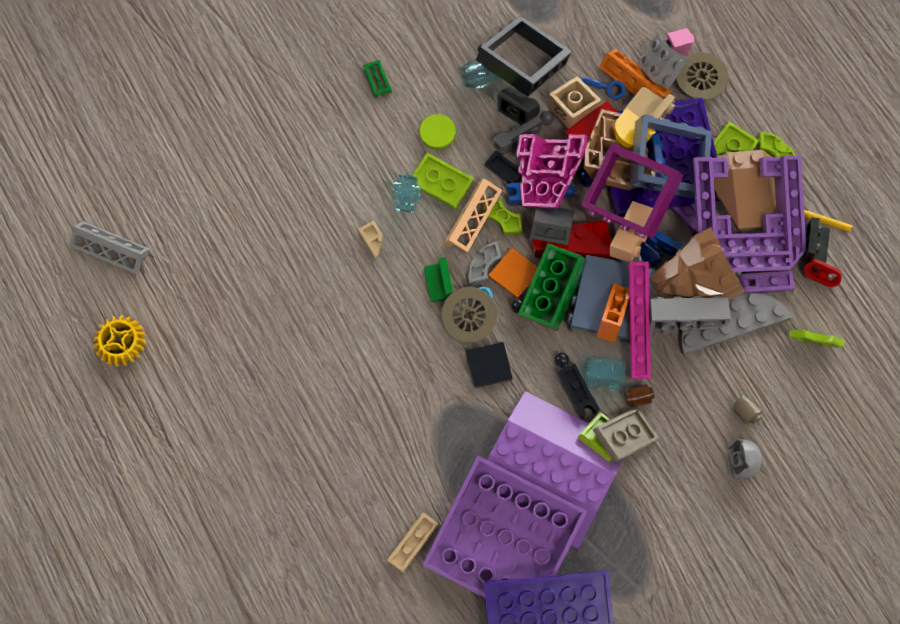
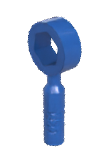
(598, 84)

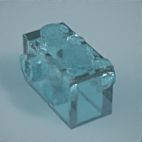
(406, 193)

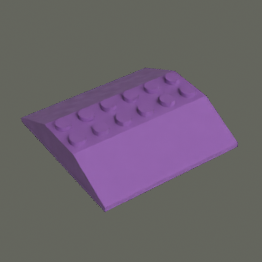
(545, 450)
(502, 530)

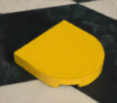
(625, 127)

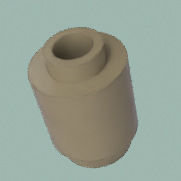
(747, 410)

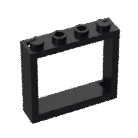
(512, 74)

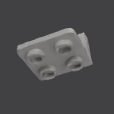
(662, 62)

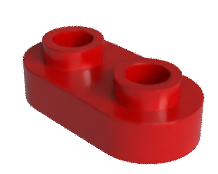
(821, 275)

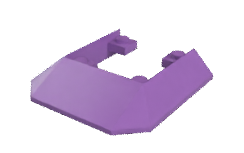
(783, 232)

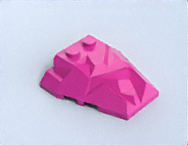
(548, 168)

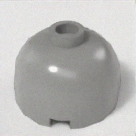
(744, 459)

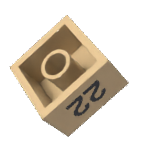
(573, 101)

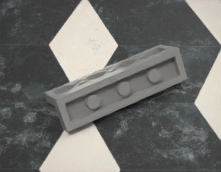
(111, 241)

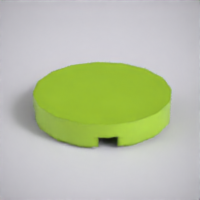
(437, 131)

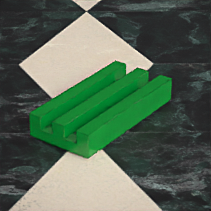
(381, 91)

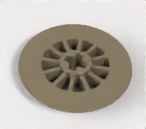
(715, 66)
(449, 319)

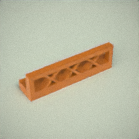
(630, 74)

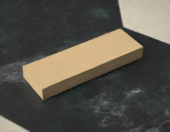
(413, 542)

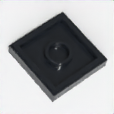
(489, 365)

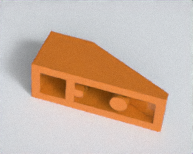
(613, 313)

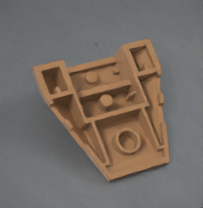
(598, 146)
(744, 191)

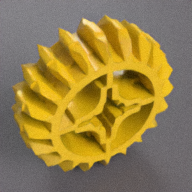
(104, 349)

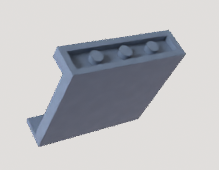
(594, 293)

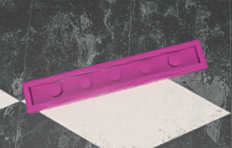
(639, 320)

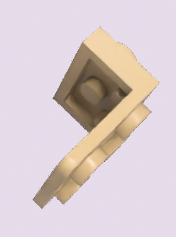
(649, 103)

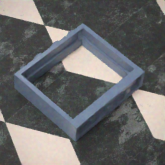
(655, 183)

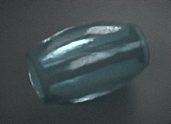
(477, 76)

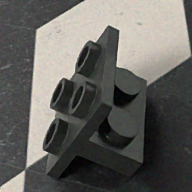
(816, 241)

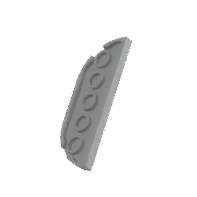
(747, 313)

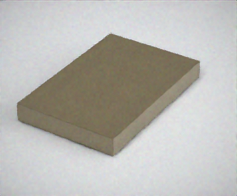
(625, 435)

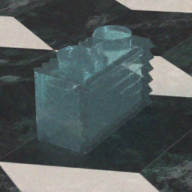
(604, 373)

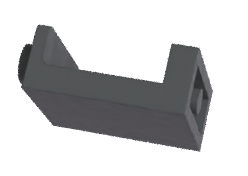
(552, 225)

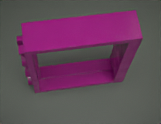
(660, 206)

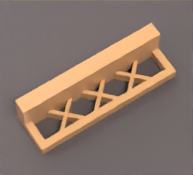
(466, 213)

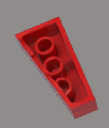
(584, 240)

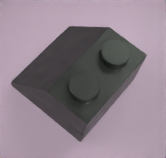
(517, 106)

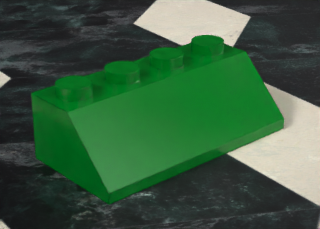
(552, 287)

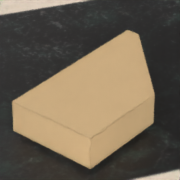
(372, 237)

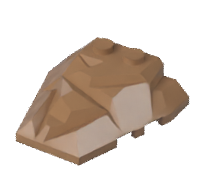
(698, 271)

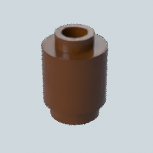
(639, 395)

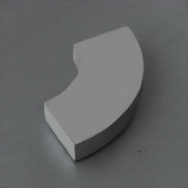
(482, 262)

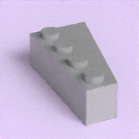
(688, 313)

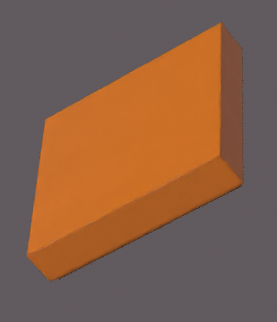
(513, 273)

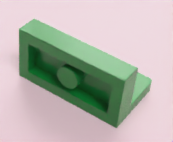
(438, 280)

